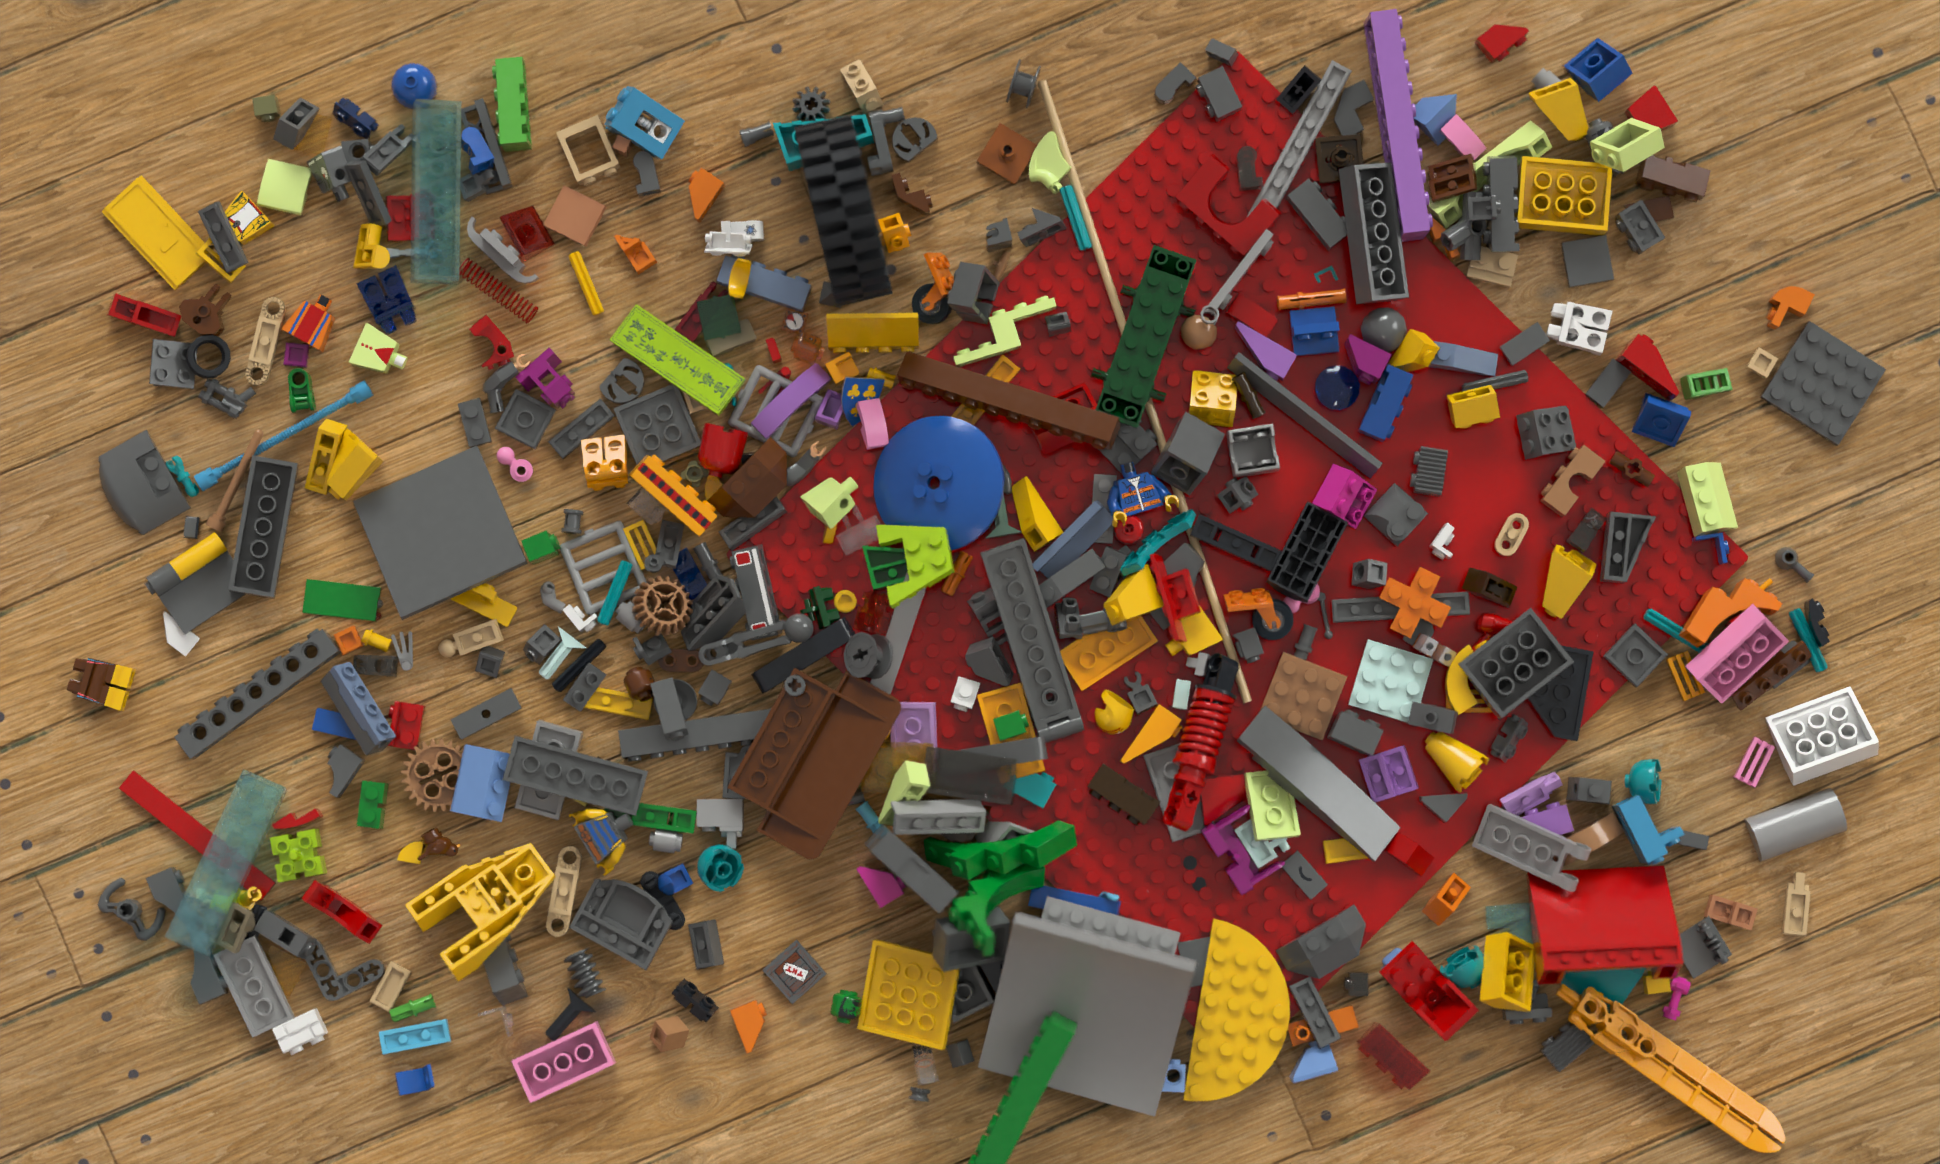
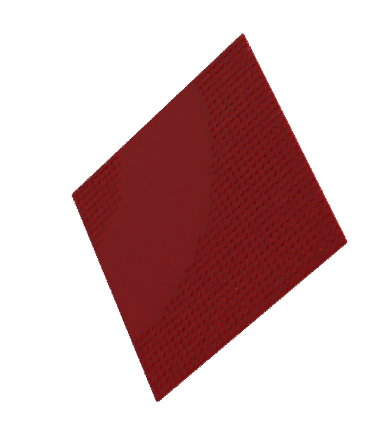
(1481, 489)

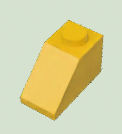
(1414, 352)

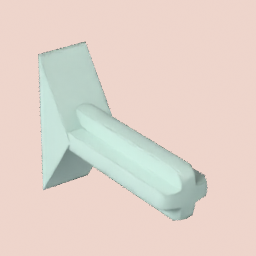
(559, 654)

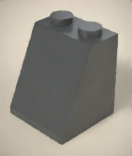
(1188, 453)

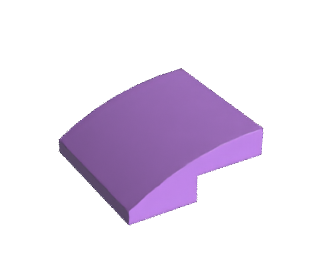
(1388, 774)

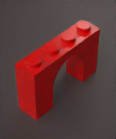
(1197, 198)

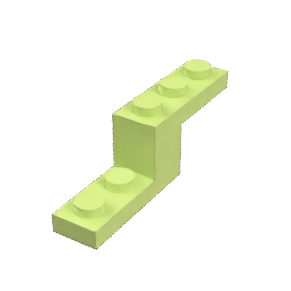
(1004, 331)

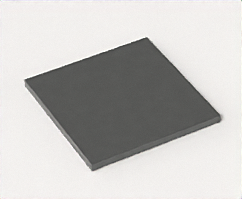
(440, 532)

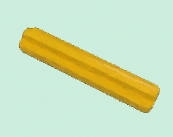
(586, 283)

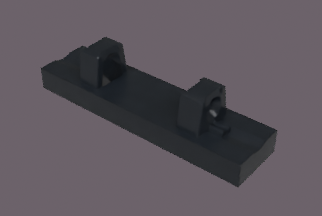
(1235, 543)

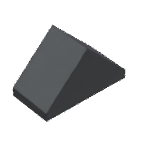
(1443, 805)

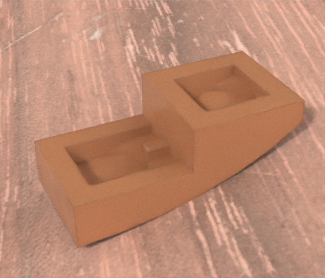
(1730, 912)

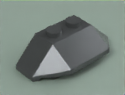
(714, 613)
(1325, 945)

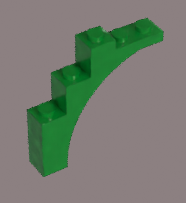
(1002, 856)
(984, 895)

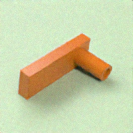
(1343, 1019)

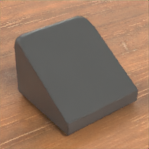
(489, 661)

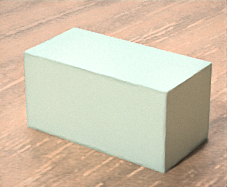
(1181, 694)

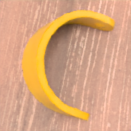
(739, 278)

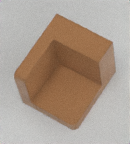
(669, 1033)

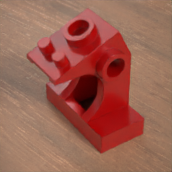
(487, 328)

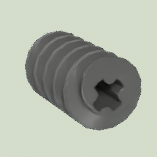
(584, 973)

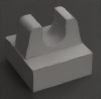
(1200, 664)

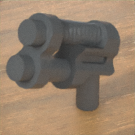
(231, 404)

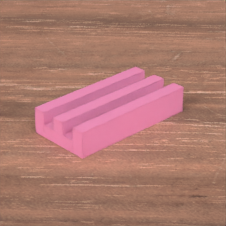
(1770, 748)

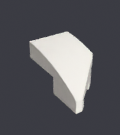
(176, 637)

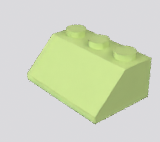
(1707, 498)

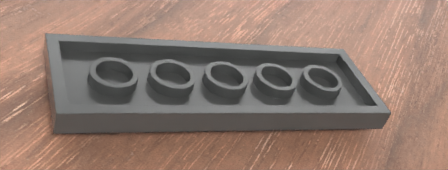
(575, 775)

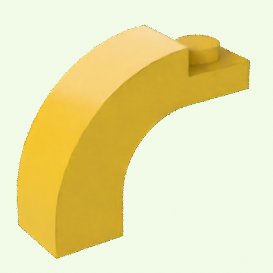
(1456, 682)

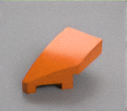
(636, 252)

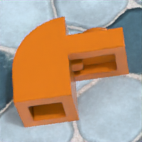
(1790, 299)

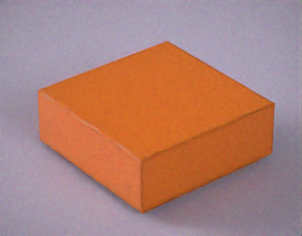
(348, 640)

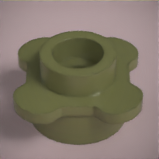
(694, 467)

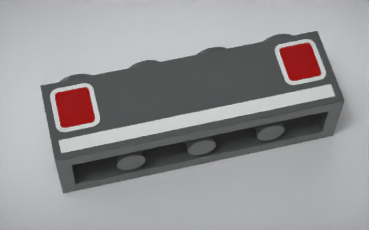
(755, 588)

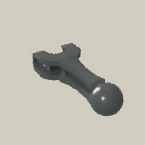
(797, 629)

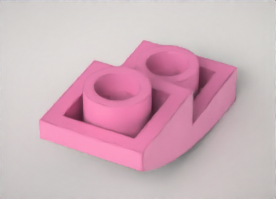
(1462, 137)
(873, 423)

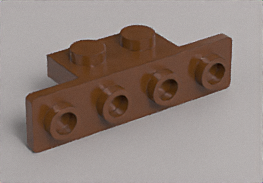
(1770, 674)

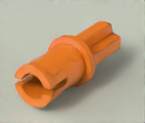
(960, 567)

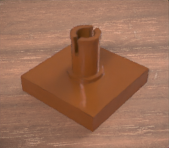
(1007, 154)

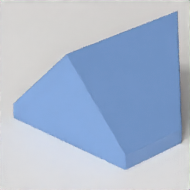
(1434, 114)

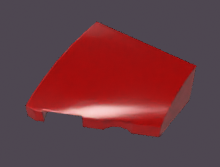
(1220, 796)

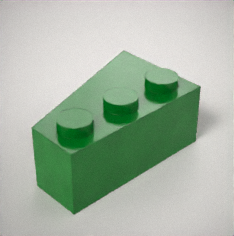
(885, 566)

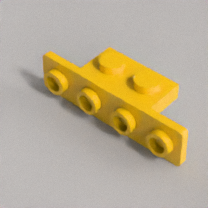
(486, 603)

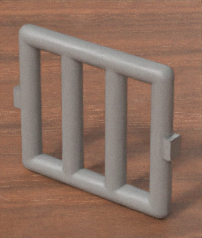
(778, 381)
(575, 567)

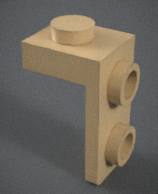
(862, 86)

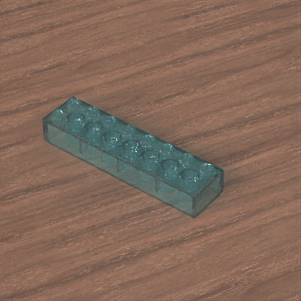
(435, 191)
(226, 863)

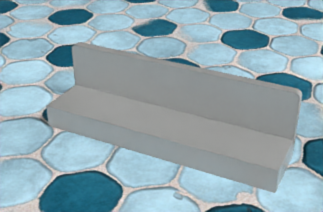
(938, 816)

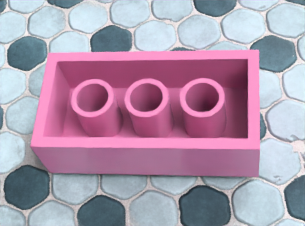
(1737, 653)
(563, 1061)

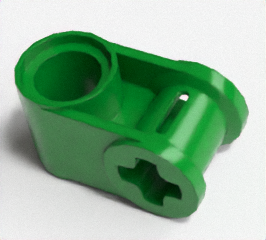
(301, 392)

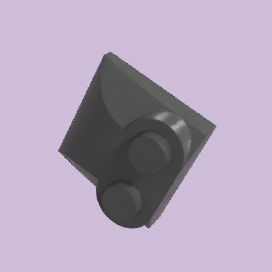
(1395, 514)

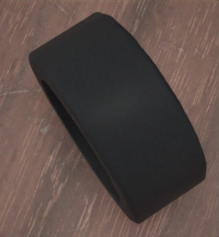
(195, 368)

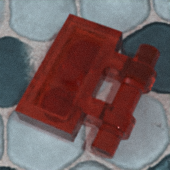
(873, 620)

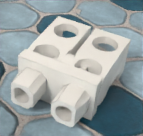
(1580, 326)

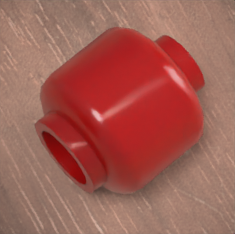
(1129, 537)

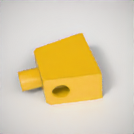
(1199, 635)

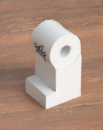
(753, 228)

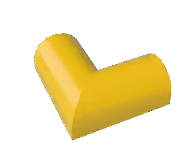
(368, 251)

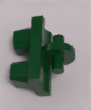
(823, 616)

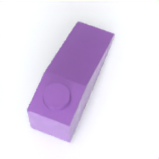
(1269, 355)

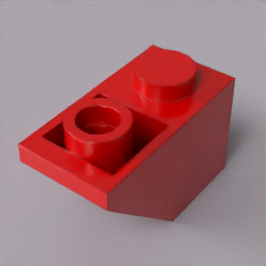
(1499, 40)

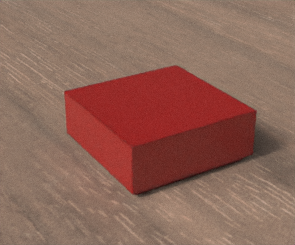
(773, 349)

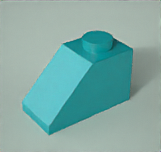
(1035, 788)

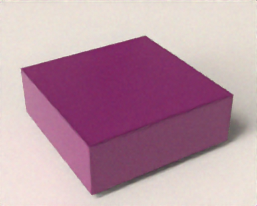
(296, 355)

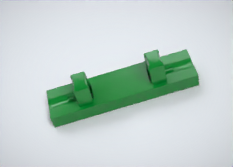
(657, 817)

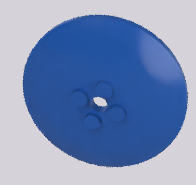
(967, 472)

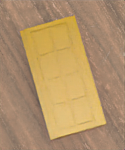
(156, 232)

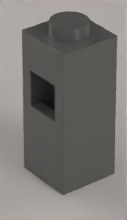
(669, 709)
(285, 934)

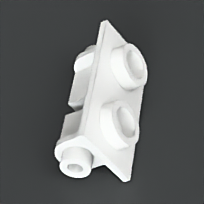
(738, 245)

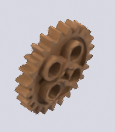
(429, 756)

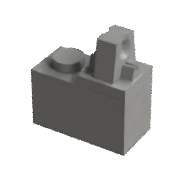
(722, 813)

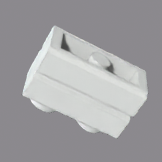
(300, 1031)

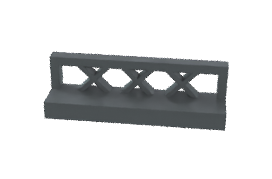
(488, 129)

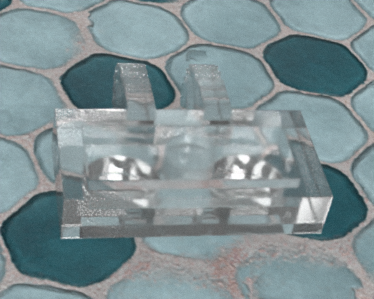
(858, 535)

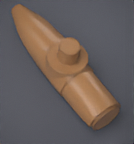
(1001, 265)

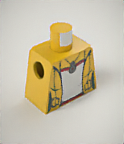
(247, 219)

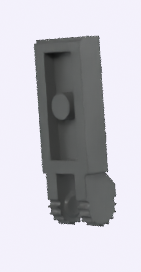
(387, 150)

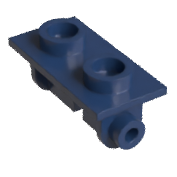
(362, 125)

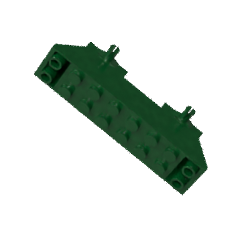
(1145, 336)

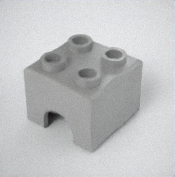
(1252, 451)

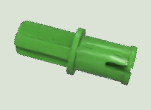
(412, 1008)

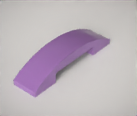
(790, 399)

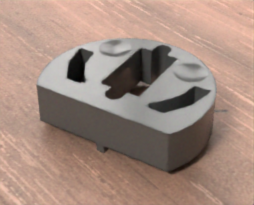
(917, 126)
(621, 396)

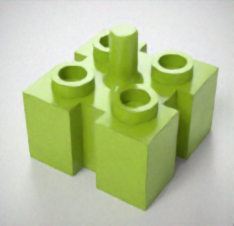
(298, 855)

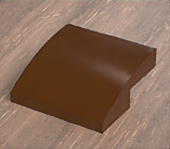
(1452, 177)

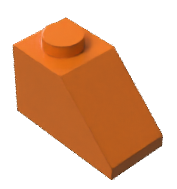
(704, 191)
(1446, 899)
(749, 1022)

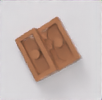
(574, 216)

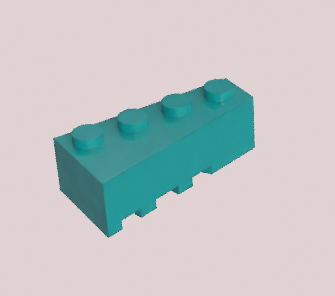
(789, 144)

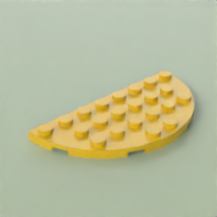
(1238, 1016)

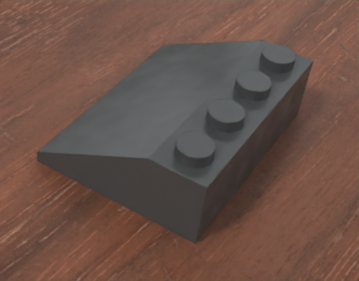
(1515, 664)

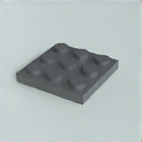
(658, 425)

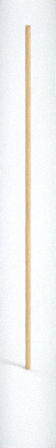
(1151, 412)

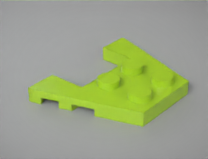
(926, 557)

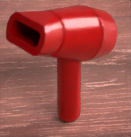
(1491, 625)

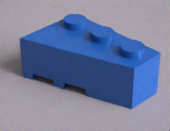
(1386, 403)

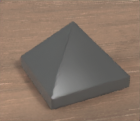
(827, 295)

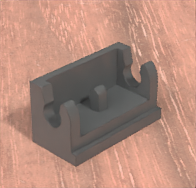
(1001, 236)

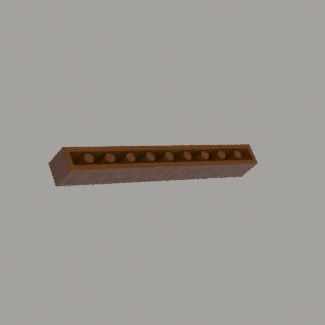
(1008, 401)

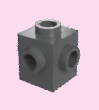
(1238, 494)

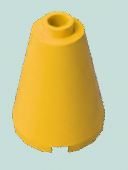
(1455, 759)

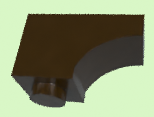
(1489, 587)

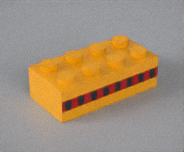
(673, 495)

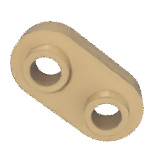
(1511, 535)

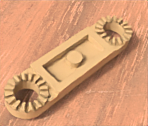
(265, 341)
(563, 891)

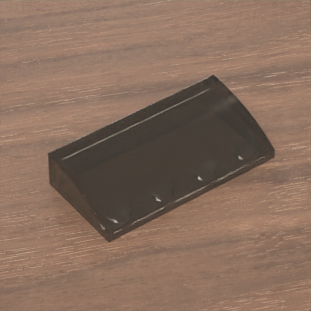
(971, 775)

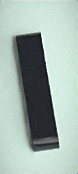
(803, 655)

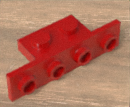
(1177, 594)

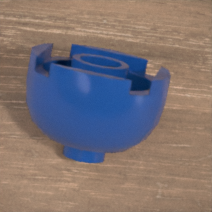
(413, 83)

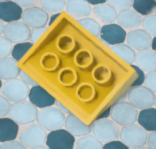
(1563, 196)
(873, 331)

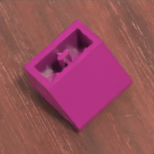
(1345, 495)

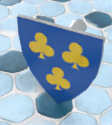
(857, 390)

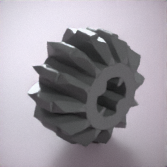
(805, 99)

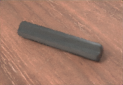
(1498, 381)

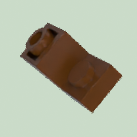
(915, 200)

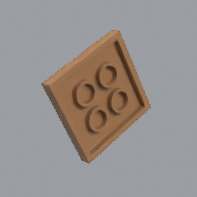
(1304, 694)

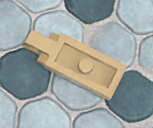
(1796, 906)

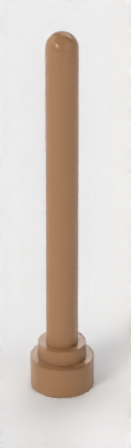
(217, 520)

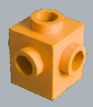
(894, 233)

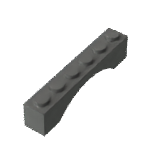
(206, 977)

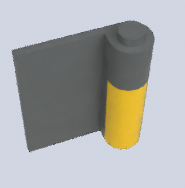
(195, 583)

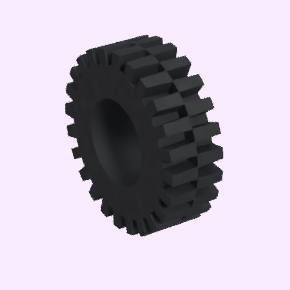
(843, 210)

